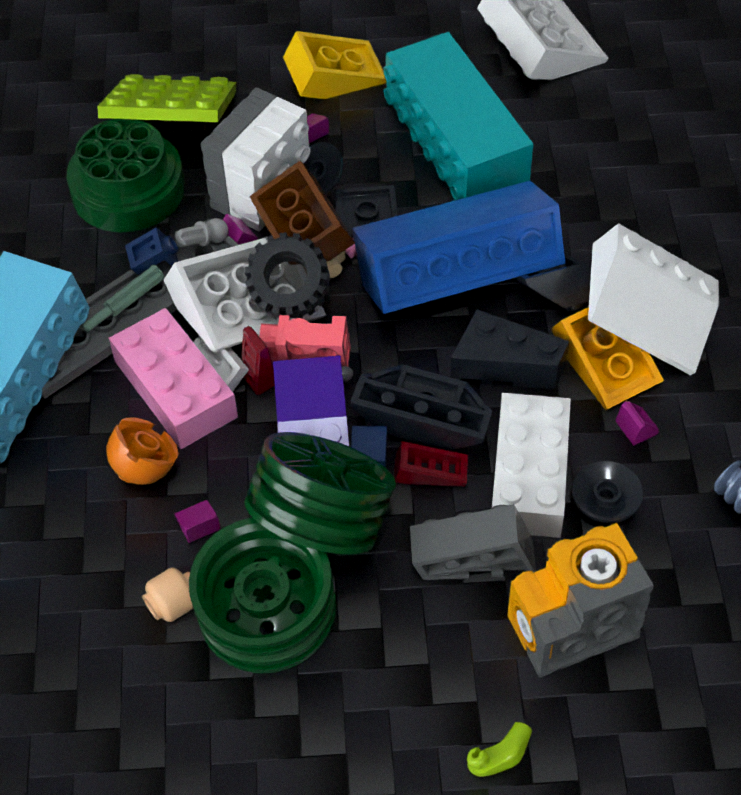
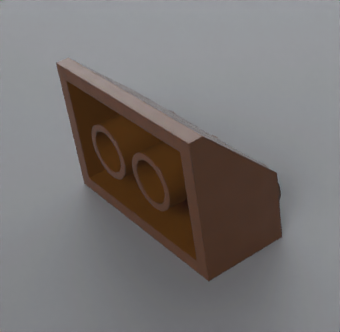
(299, 206)

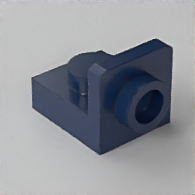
(151, 250)

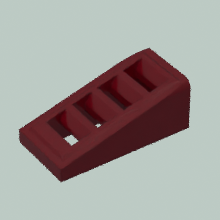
(258, 361)
(418, 475)

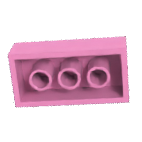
(173, 378)

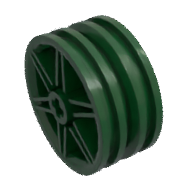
(319, 493)
(261, 597)

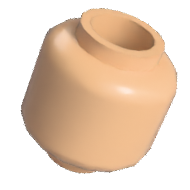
(168, 595)

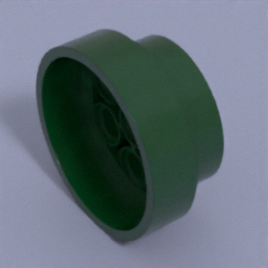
(125, 176)

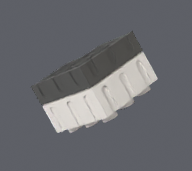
(251, 150)

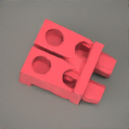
(306, 340)

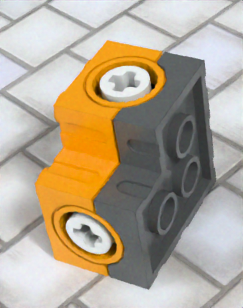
(582, 601)

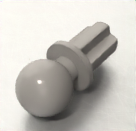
(202, 233)

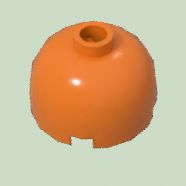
(139, 452)

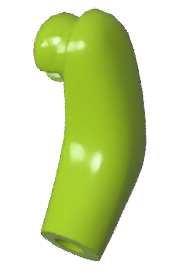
(502, 755)

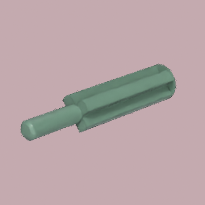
(126, 296)

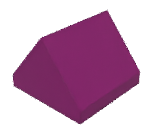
(239, 230)
(635, 423)

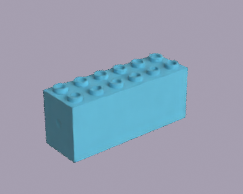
(37, 325)

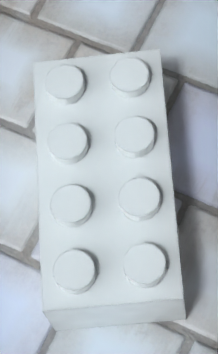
(533, 460)

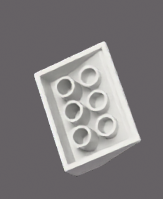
(542, 36)
(215, 298)
(651, 298)

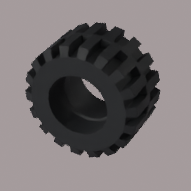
(279, 251)

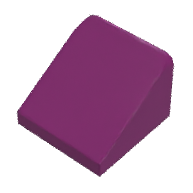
(318, 126)
(198, 521)

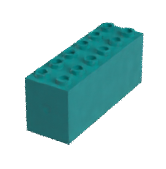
(456, 117)

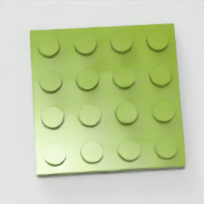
(168, 99)

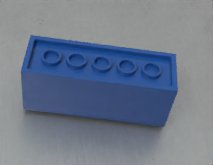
(459, 246)

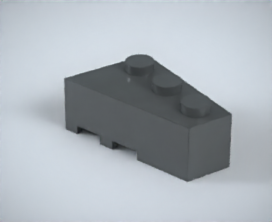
(472, 543)

